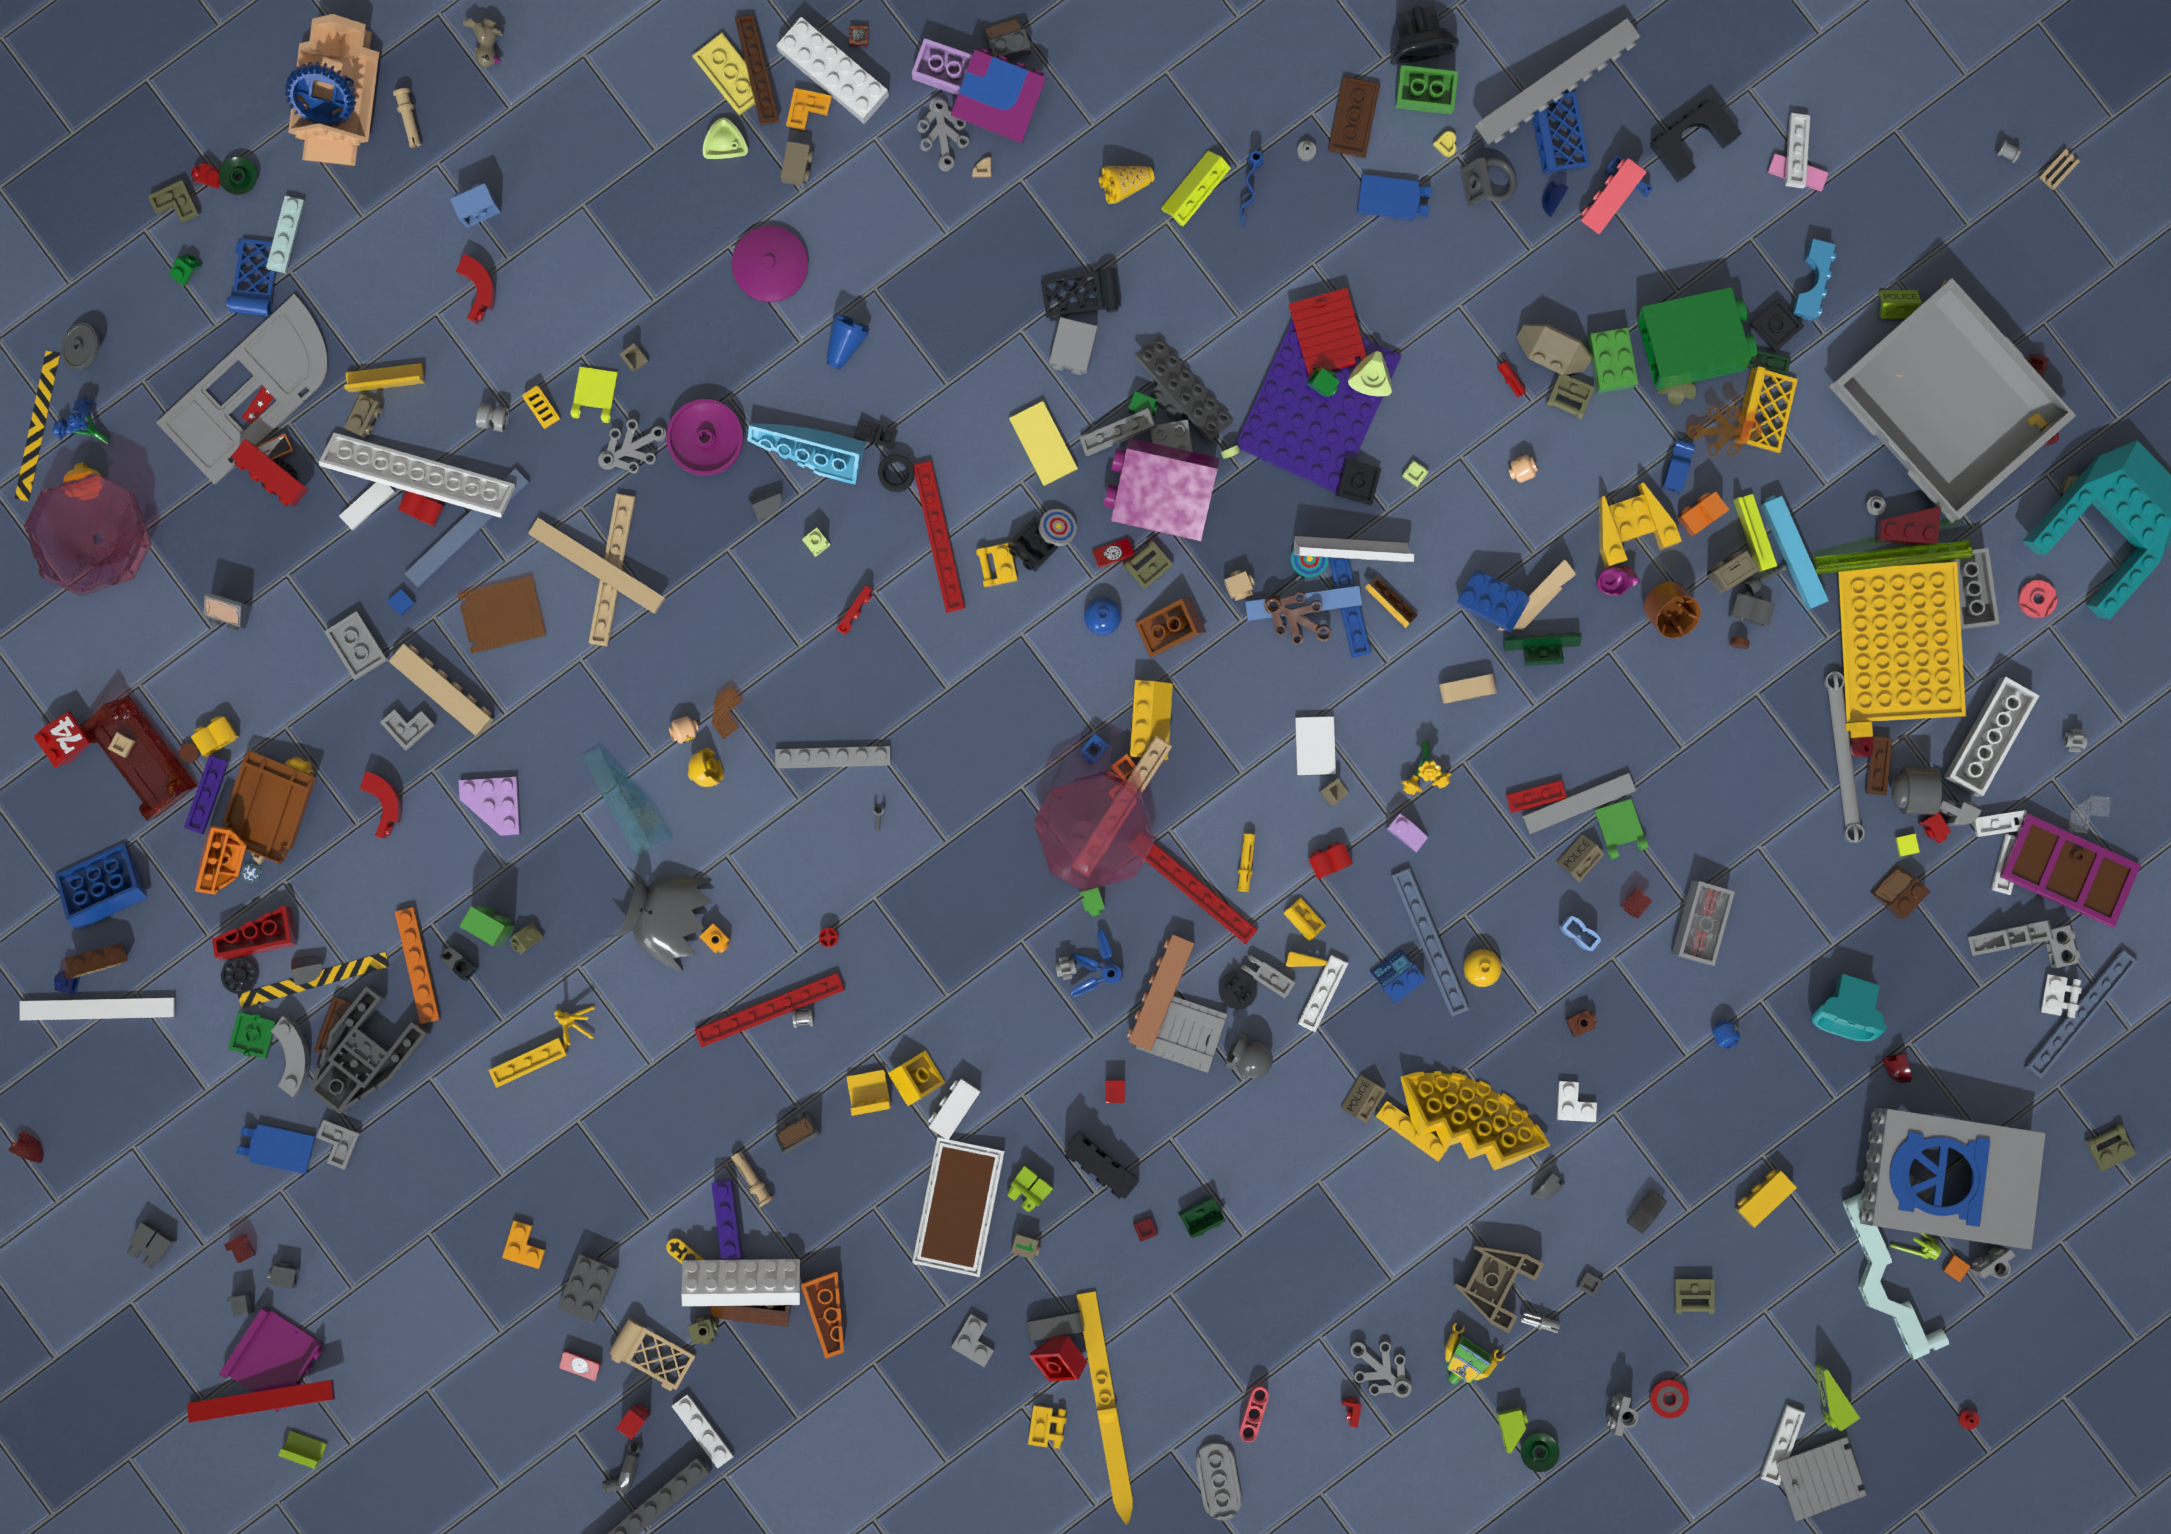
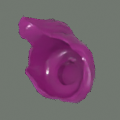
(1616, 580)

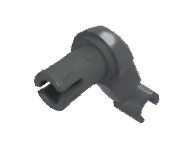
(627, 1473)

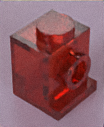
(2038, 362)

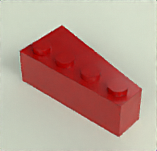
(264, 934)

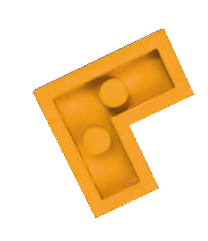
(805, 102)
(519, 1250)

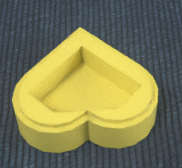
(1446, 143)

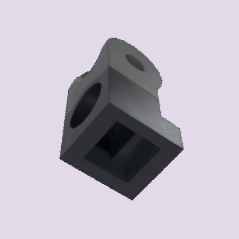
(458, 963)

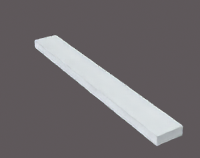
(98, 1009)

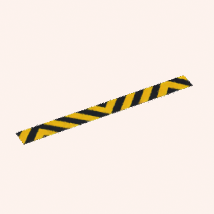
(37, 426)
(327, 976)

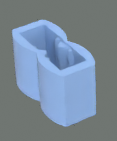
(1584, 937)

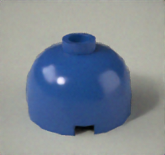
(1102, 616)

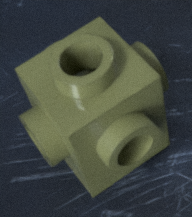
(698, 1335)

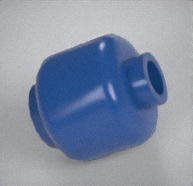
(1726, 1034)

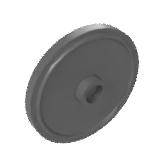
(80, 346)

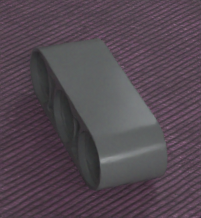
(1055, 1326)

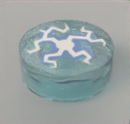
(251, 873)

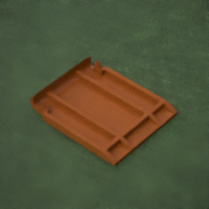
(268, 805)

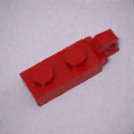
(854, 611)

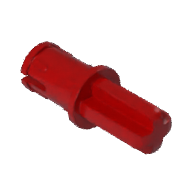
(1512, 379)

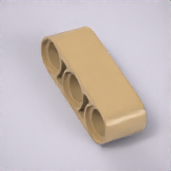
(1468, 688)

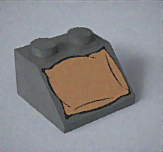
(1007, 39)
(226, 610)
(797, 1133)

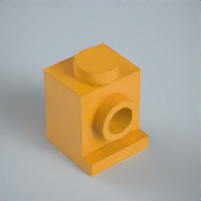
(708, 935)

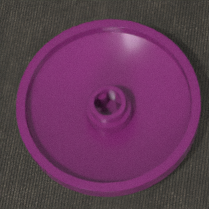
(770, 264)
(704, 437)

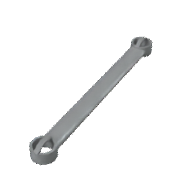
(1844, 757)

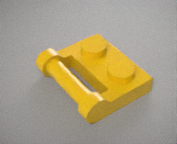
(1003, 564)

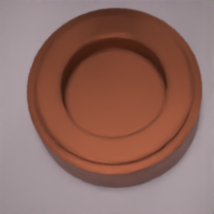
(1739, 642)
(189, 752)

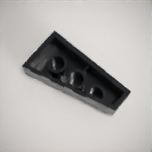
(1101, 1165)

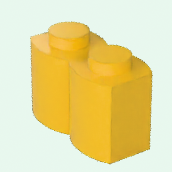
(214, 736)

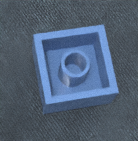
(475, 205)

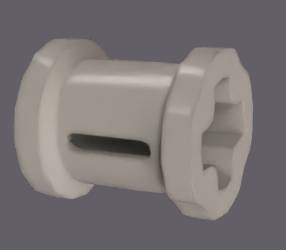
(2009, 151)
(802, 1018)

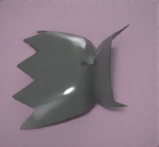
(671, 917)

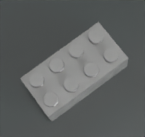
(1976, 591)

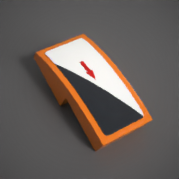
(276, 447)

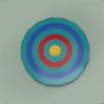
(1308, 565)

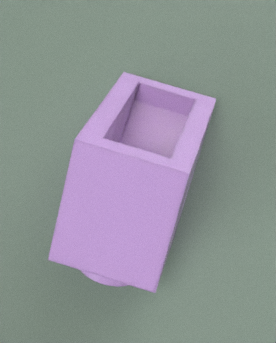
(1407, 832)

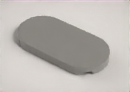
(1218, 1480)

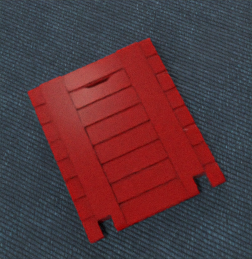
(1327, 333)

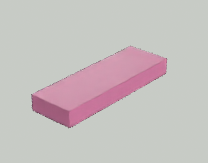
(1815, 177)

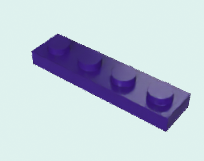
(206, 794)

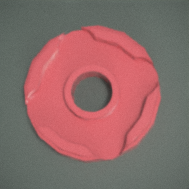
(2026, 601)

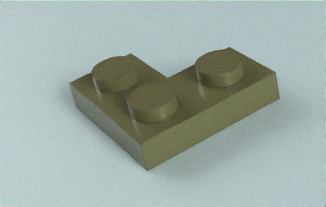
(177, 197)

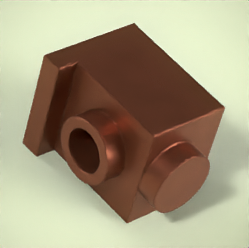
(1574, 1023)

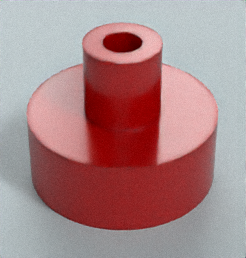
(1968, 1419)

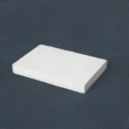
(1315, 745)

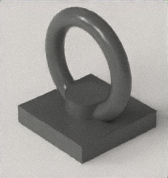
(1477, 181)

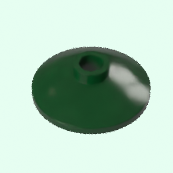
(234, 167)
(1543, 1461)

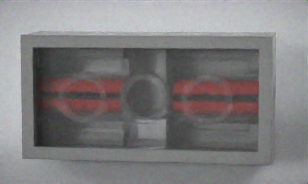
(1703, 923)

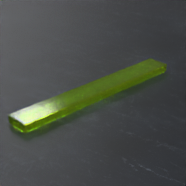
(1893, 557)

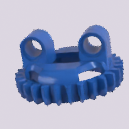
(320, 110)

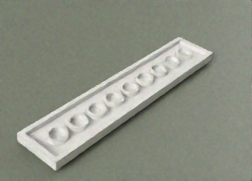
(417, 475)

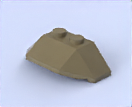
(1553, 348)

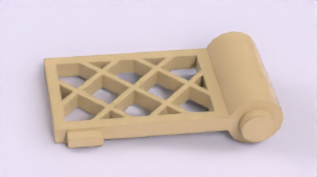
(627, 1345)

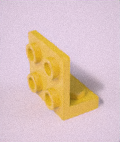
(868, 1092)

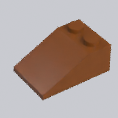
(1170, 626)

